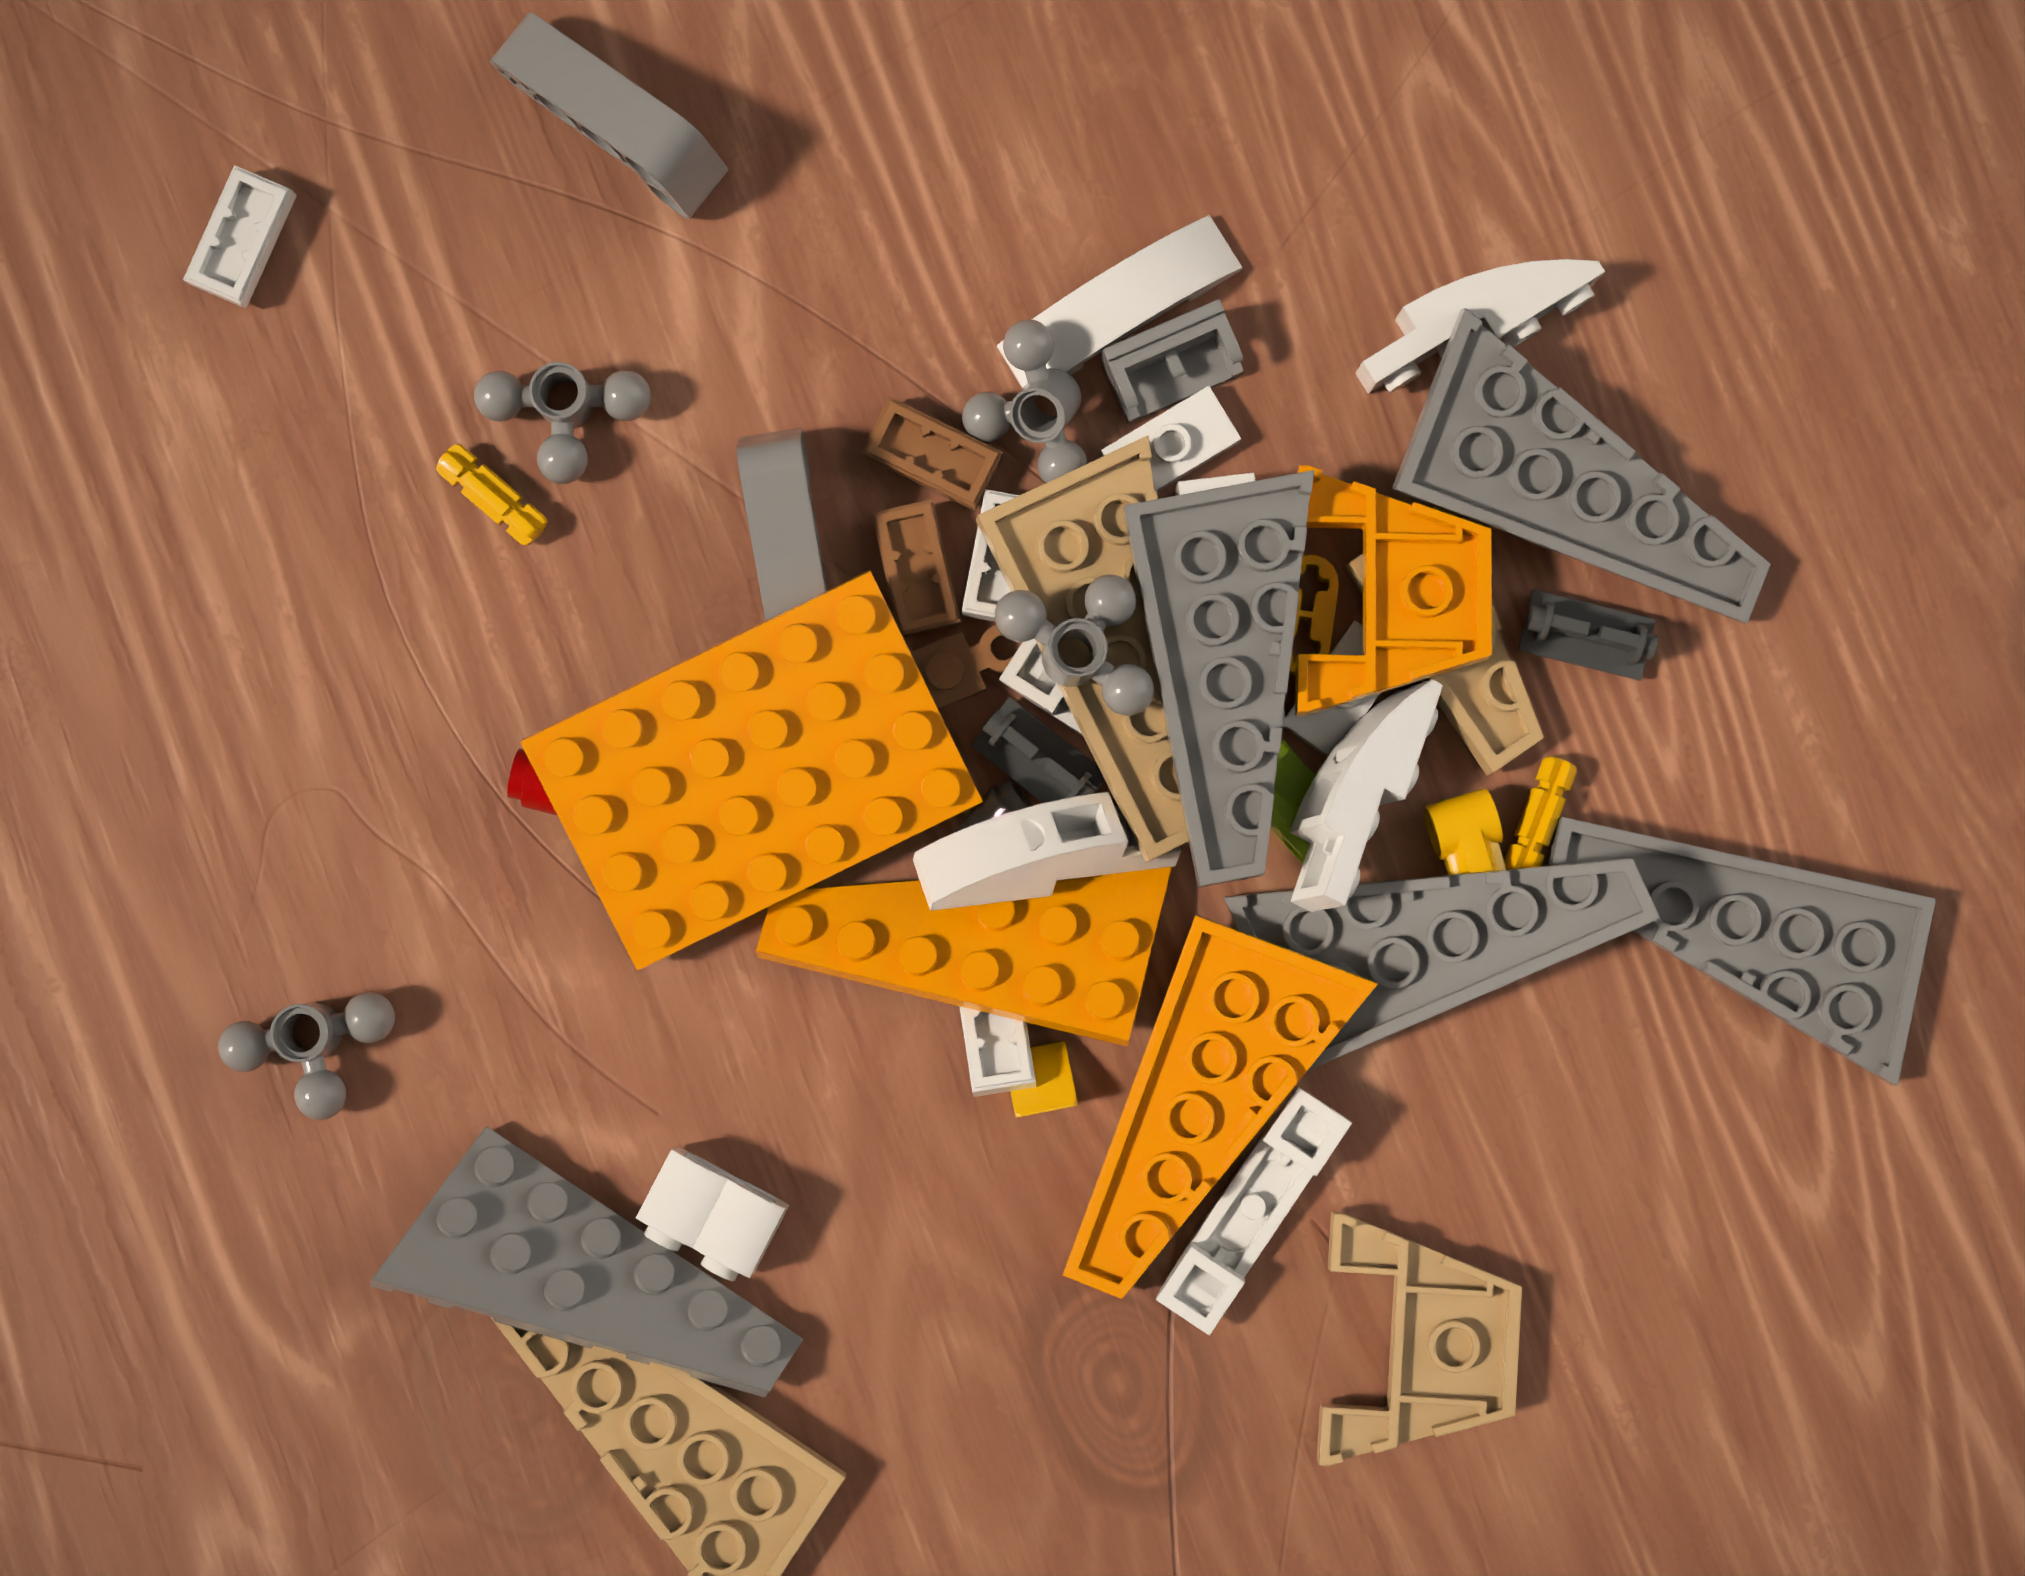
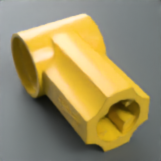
(1466, 832)

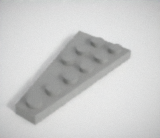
(1544, 469)
(1220, 625)
(1450, 934)
(1793, 941)
(560, 1264)

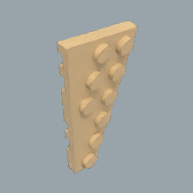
(1055, 547)
(689, 1456)

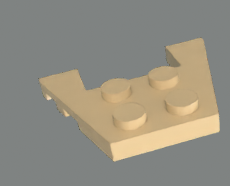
(1448, 1344)

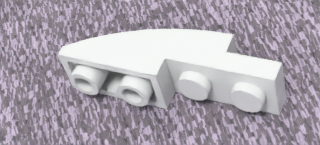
(1503, 298)
(1364, 770)
(1030, 850)

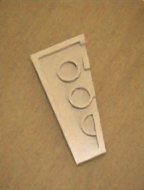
(1484, 699)

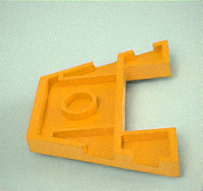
(1421, 595)

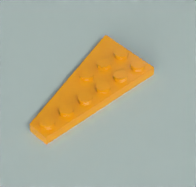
(1044, 960)
(1219, 1062)

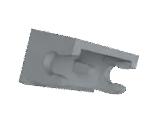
(1173, 361)

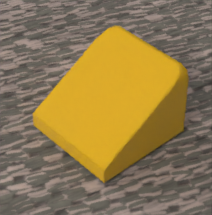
(1053, 1082)

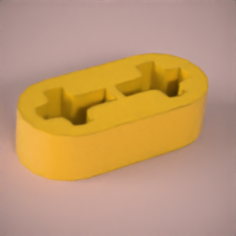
(1322, 606)

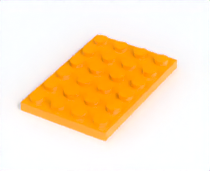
(752, 770)

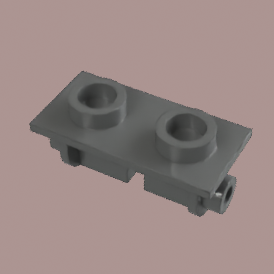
(1587, 635)
(1036, 755)

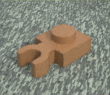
(954, 668)

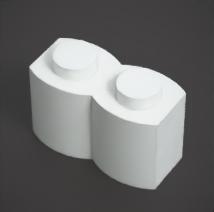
(711, 1213)

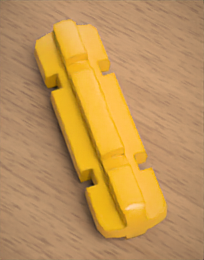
(491, 494)
(1541, 813)

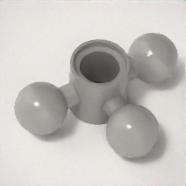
(989, 416)
(562, 456)
(1108, 602)
(319, 1091)

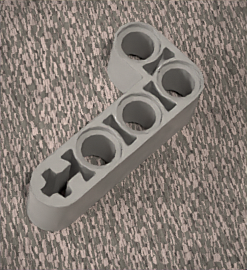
(612, 113)
(781, 518)

